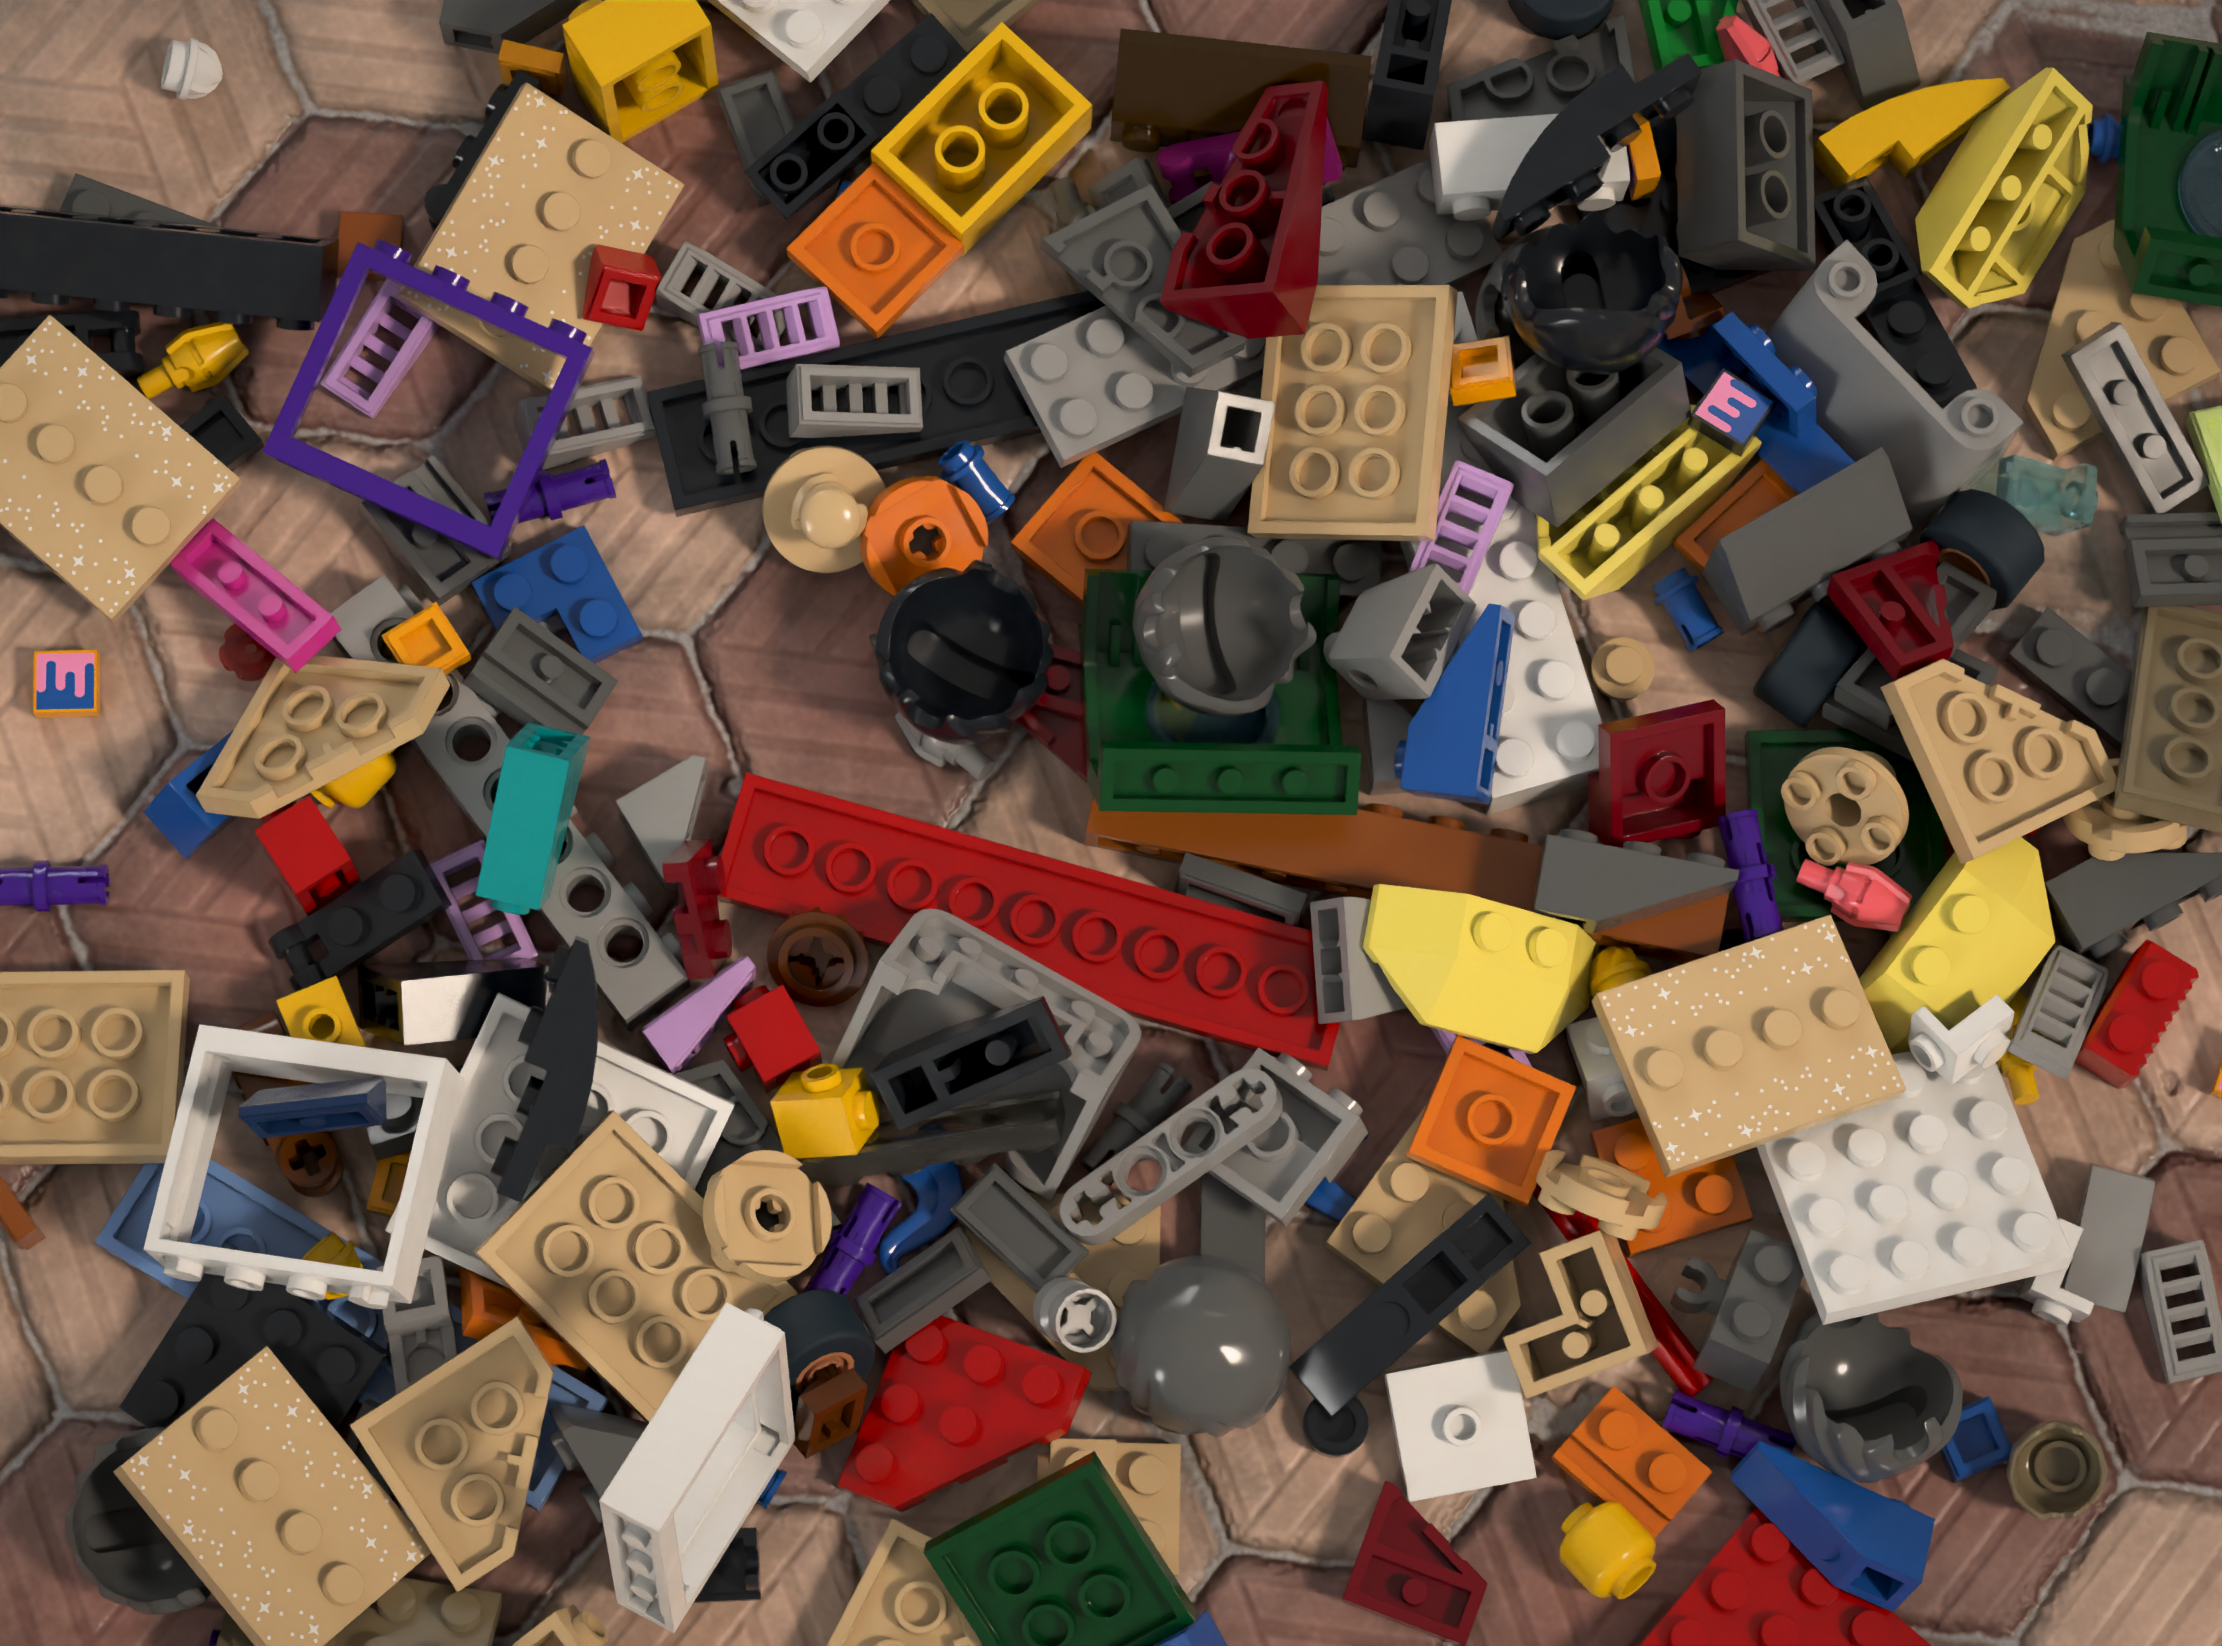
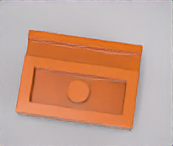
(1631, 1460)

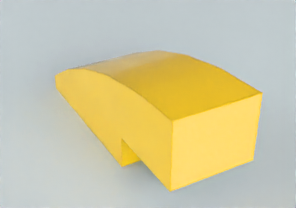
(1905, 129)

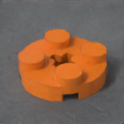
(915, 503)

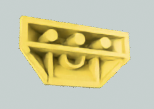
(2007, 192)
(1639, 512)
(1963, 942)
(1480, 964)

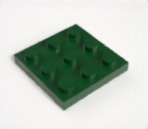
(1770, 760)
(1061, 1567)

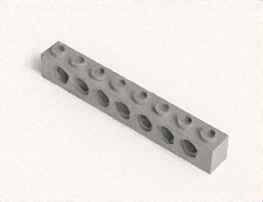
(630, 988)

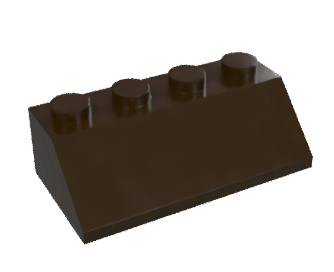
(1207, 87)

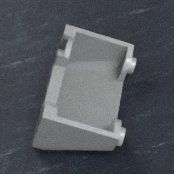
(1874, 403)
(953, 972)

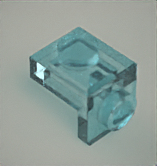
(2048, 495)

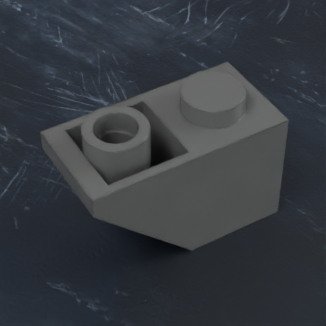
(486, 23)
(1874, 47)
(1217, 452)
(596, 1443)

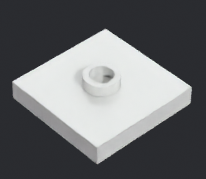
(1459, 1425)

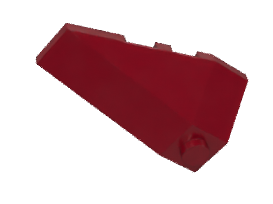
(1259, 239)

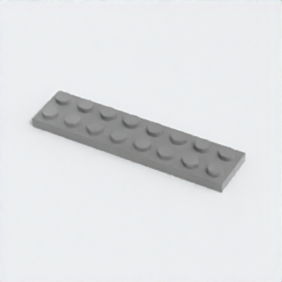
(1106, 382)

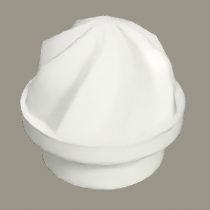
(190, 69)

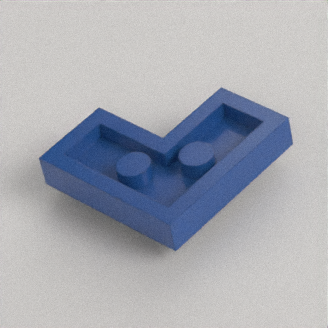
(567, 581)

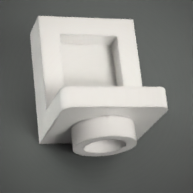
(1973, 1042)
(1602, 1079)
(2045, 1292)

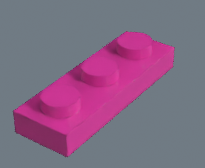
(255, 595)

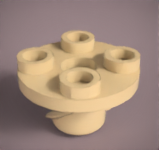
(820, 507)
(1846, 806)

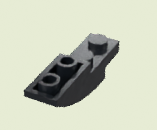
(856, 119)
(1571, 150)
(1900, 312)
(564, 1044)
(1409, 1305)

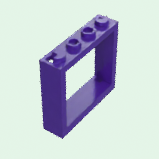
(450, 290)

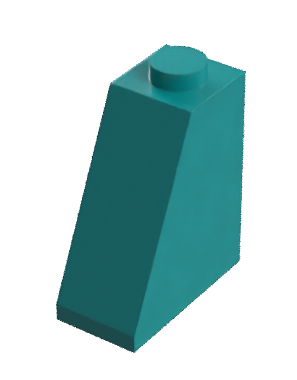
(531, 817)

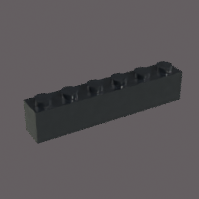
(167, 266)

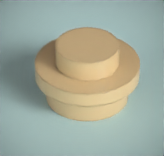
(1623, 668)

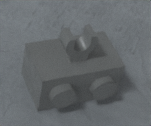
(1745, 1308)

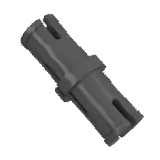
(727, 407)
(1139, 1116)

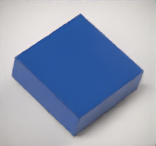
(1977, 1442)

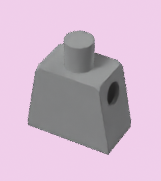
(1401, 635)
(1345, 976)

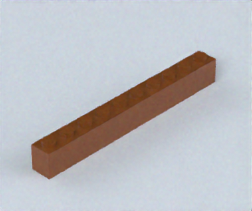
(1380, 847)

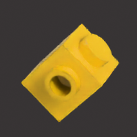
(321, 1014)
(825, 1112)

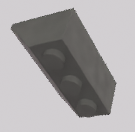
(1746, 172)
(1575, 429)
(1805, 541)

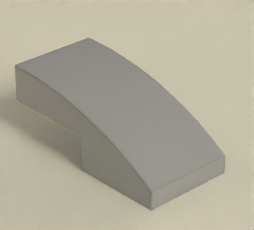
(2114, 1224)
(424, 1331)

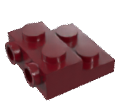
(1659, 775)

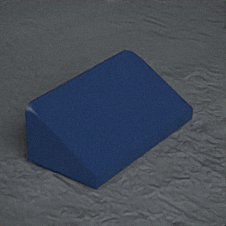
(316, 1107)

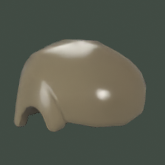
(2056, 1470)

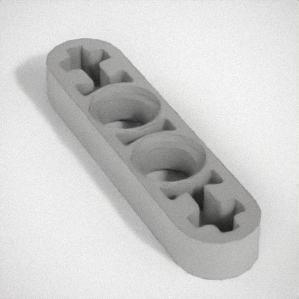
(1177, 1165)

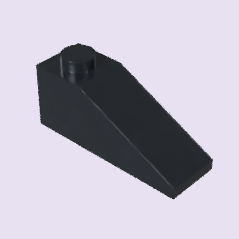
(1407, 72)
(968, 1061)

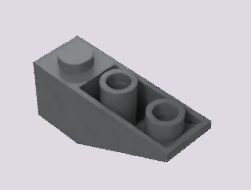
(1615, 885)
(2106, 899)

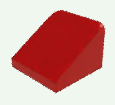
(620, 287)

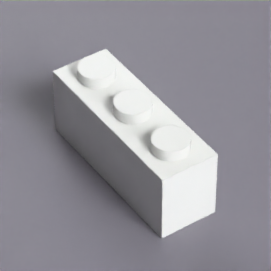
(1479, 158)

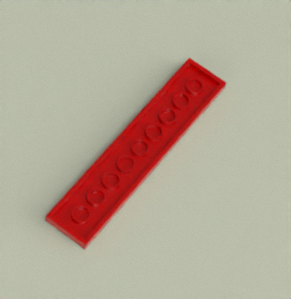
(1116, 937)

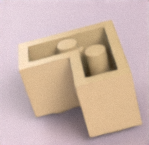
(1599, 1321)

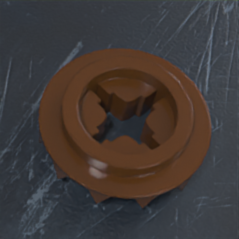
(799, 973)

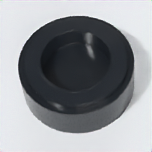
(1337, 1434)

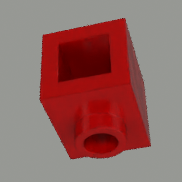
(770, 1037)

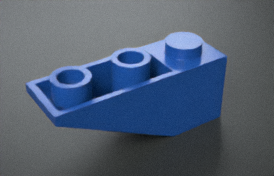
(1845, 1530)

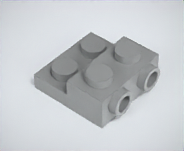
(1298, 1151)

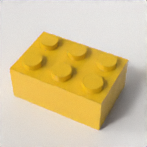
(639, 60)
(984, 135)

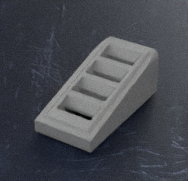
(1818, 33)
(713, 271)
(853, 422)
(592, 442)
(2059, 1007)
(2154, 1293)

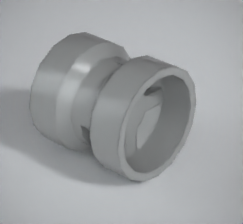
(1087, 1322)

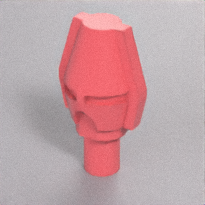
(1745, 44)
(1859, 894)

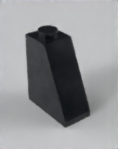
(443, 998)

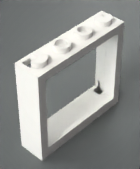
(226, 1050)
(699, 1467)

